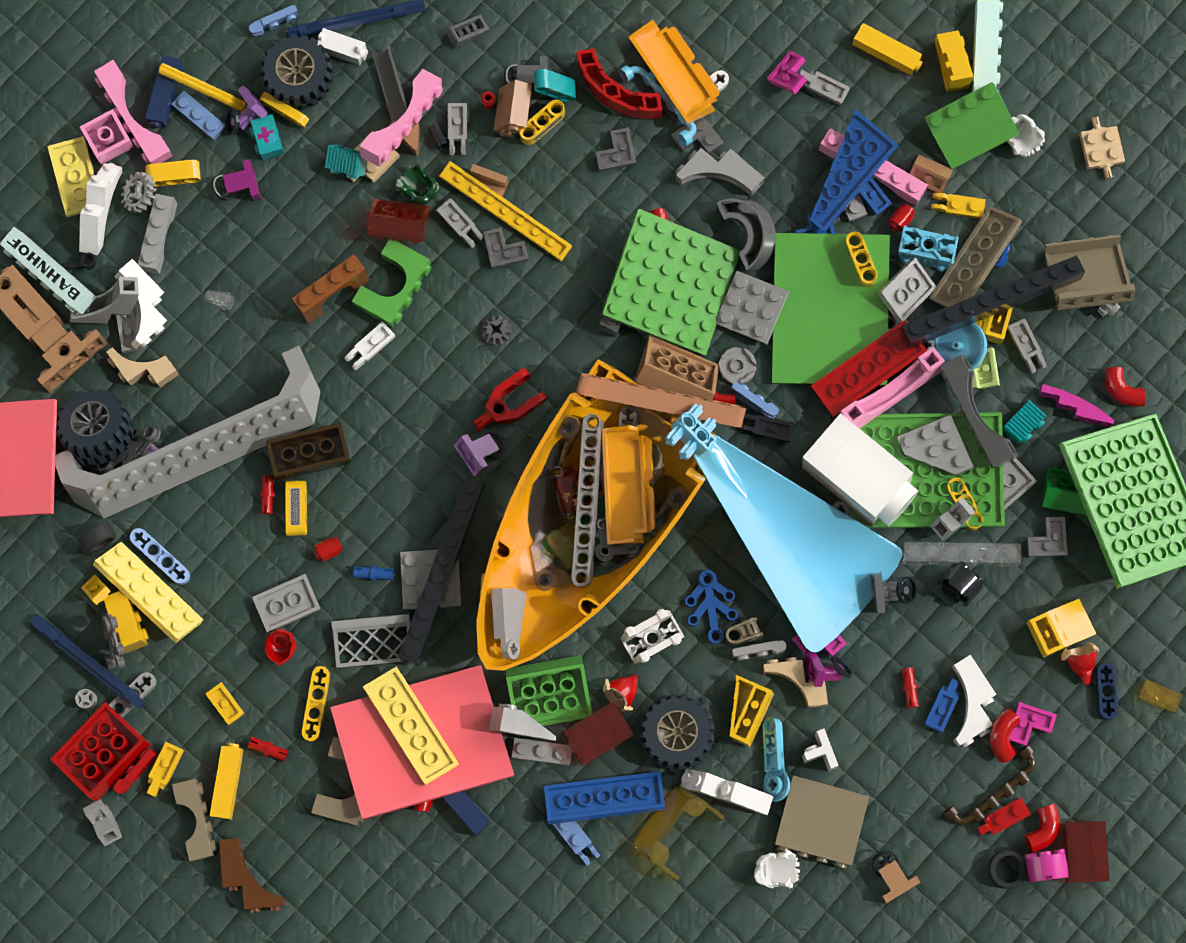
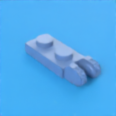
(272, 21)
(754, 401)
(576, 839)

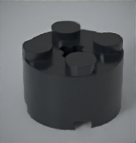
(960, 583)

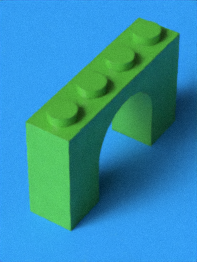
(390, 308)

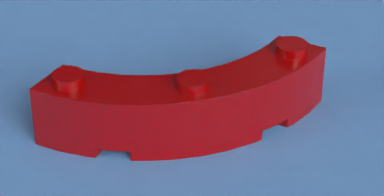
(613, 94)

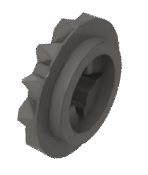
(496, 339)

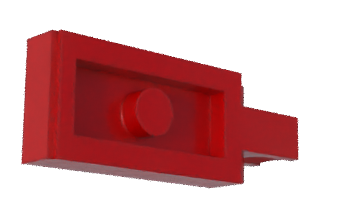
(1004, 817)

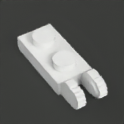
(370, 345)

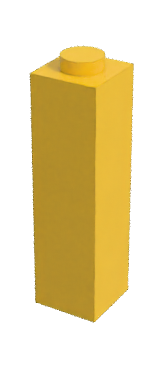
(887, 49)
(226, 781)

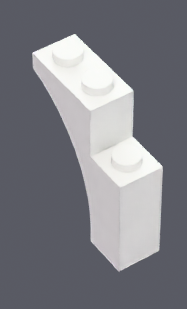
(148, 318)
(977, 692)
(726, 791)

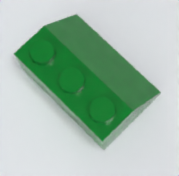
(1061, 492)

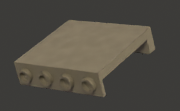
(1104, 276)
(821, 822)

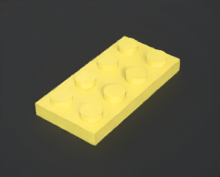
(72, 171)

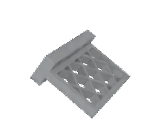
(367, 624)

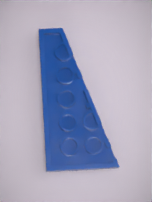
(856, 162)

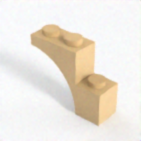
(160, 370)
(794, 671)

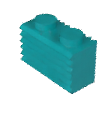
(345, 160)
(1023, 423)

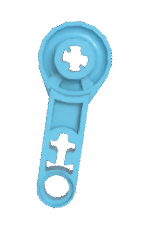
(774, 761)

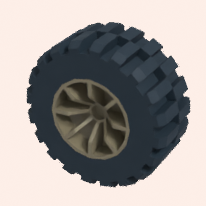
(297, 71)
(677, 732)

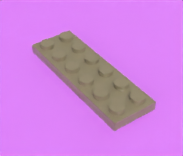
(976, 257)

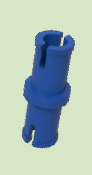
(373, 573)

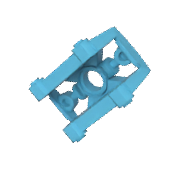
(925, 256)

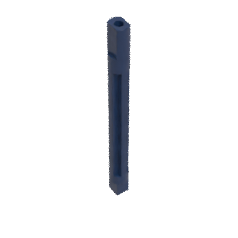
(358, 18)
(86, 661)

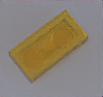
(1160, 696)

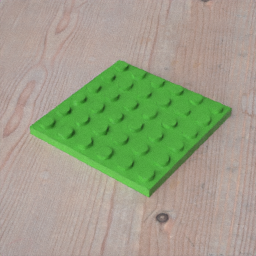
(670, 282)

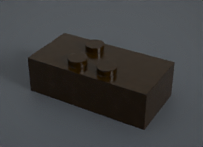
(308, 452)

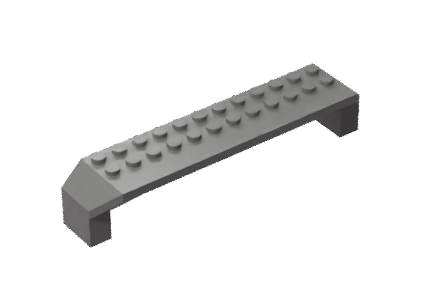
(197, 453)

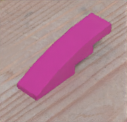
(1082, 409)

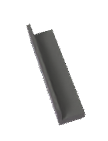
(390, 83)

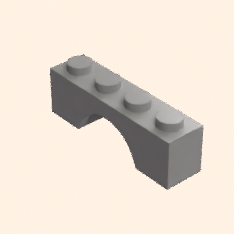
(152, 250)

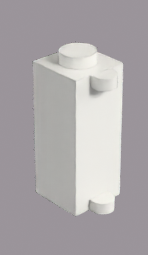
(343, 46)

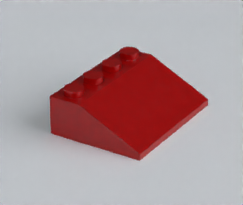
(100, 752)

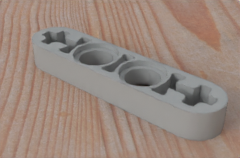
(128, 707)

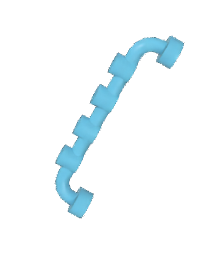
(626, 74)

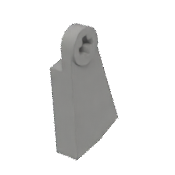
(507, 618)

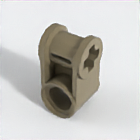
(747, 631)

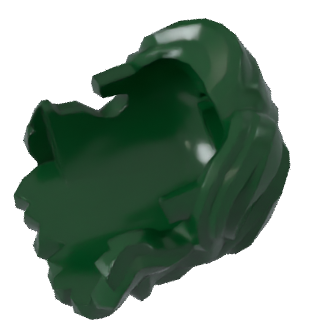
(417, 185)

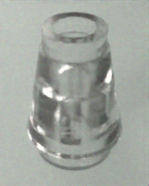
(223, 300)

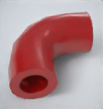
(1121, 391)
(1000, 735)
(1046, 832)

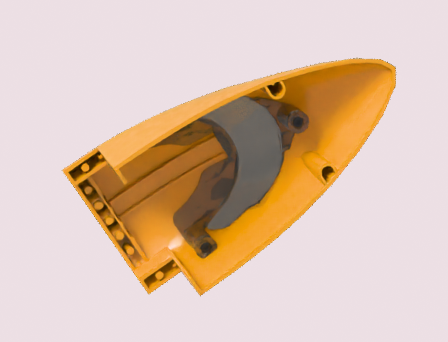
(522, 562)

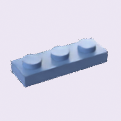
(198, 115)

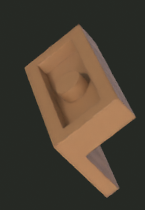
(931, 173)
(491, 179)

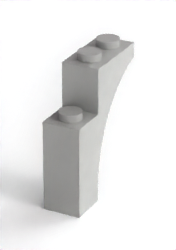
(729, 168)
(117, 300)

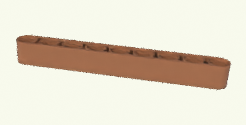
(658, 399)

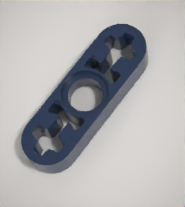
(1100, 677)

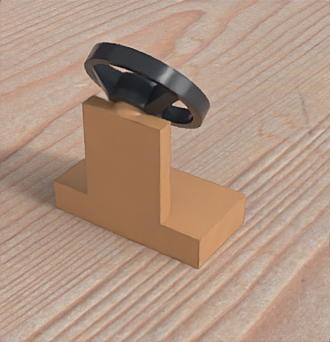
(892, 876)

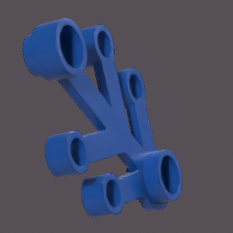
(711, 602)

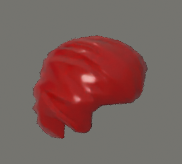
(280, 646)

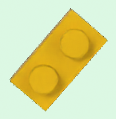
(96, 589)
(225, 703)

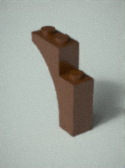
(237, 875)

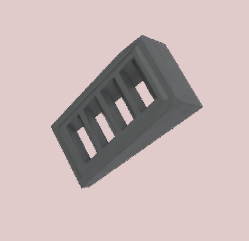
(463, 39)

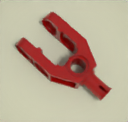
(507, 415)

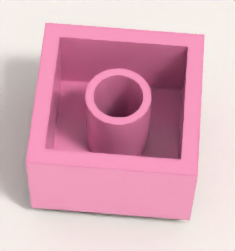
(106, 136)

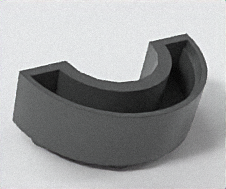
(759, 229)

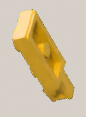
(164, 768)

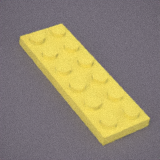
(148, 592)
(410, 726)

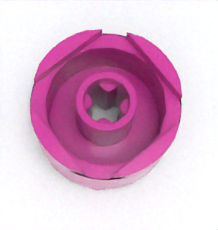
(1047, 865)

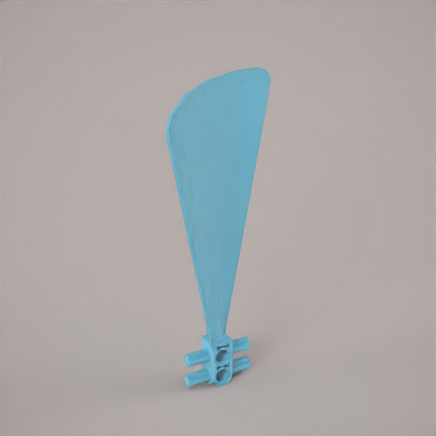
(802, 545)

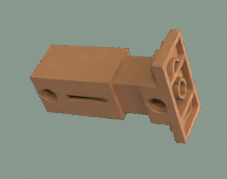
(45, 329)

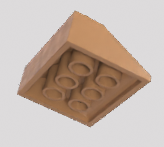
(676, 370)

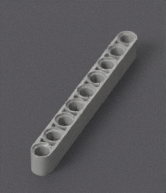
(584, 491)

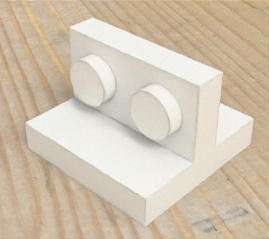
(824, 750)

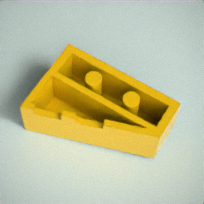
(953, 61)
(129, 627)
(748, 710)

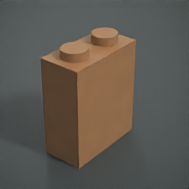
(512, 108)

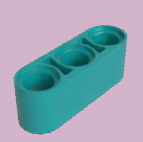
(554, 85)

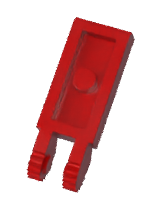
(136, 771)

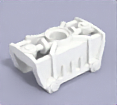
(647, 627)

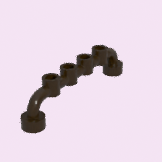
(1005, 790)

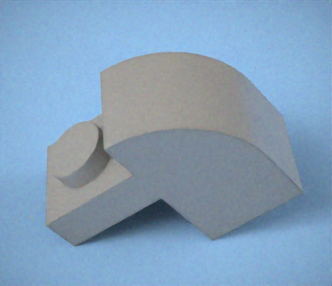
(953, 519)
(103, 822)

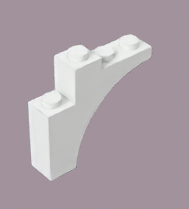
(95, 212)

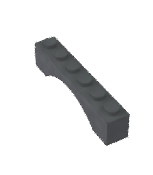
(960, 376)

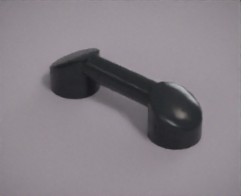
(87, 261)

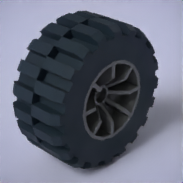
(94, 426)

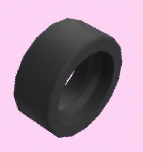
(96, 538)
(1007, 884)

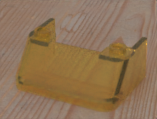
(650, 837)

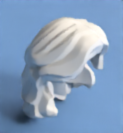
(1029, 138)
(777, 869)

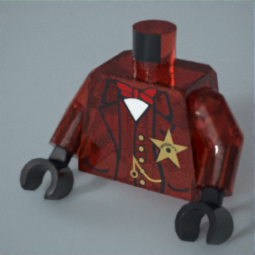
(567, 490)

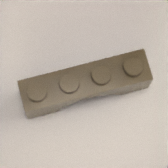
(200, 845)

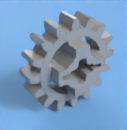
(138, 192)

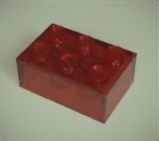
(398, 220)
(597, 733)
(1086, 851)

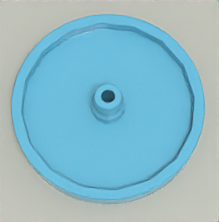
(964, 341)

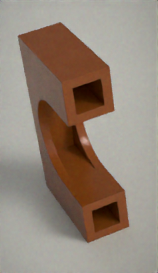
(311, 299)

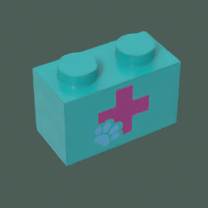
(267, 137)

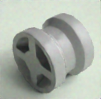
(83, 696)

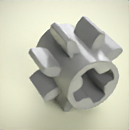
(1109, 309)

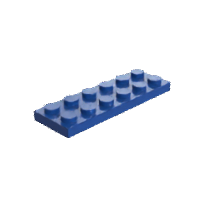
(604, 797)

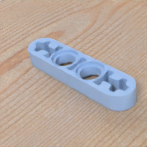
(161, 554)

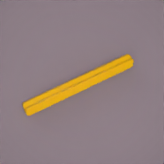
(202, 87)

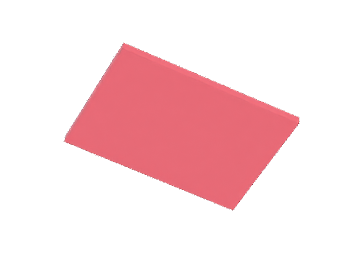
(27, 457)
(381, 771)

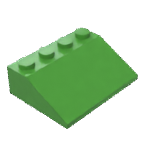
(972, 125)
(550, 690)

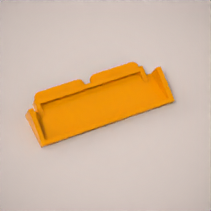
(671, 64)
(627, 485)

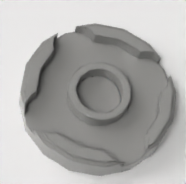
(737, 365)

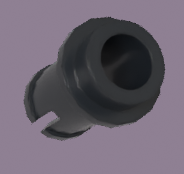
(438, 136)

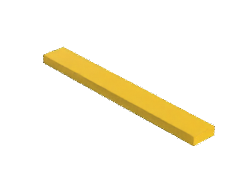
(505, 211)

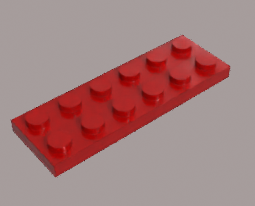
(866, 370)

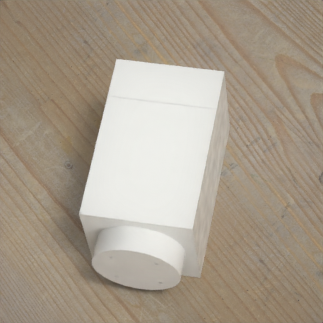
(860, 472)

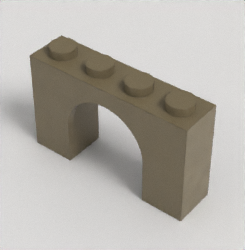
(340, 810)

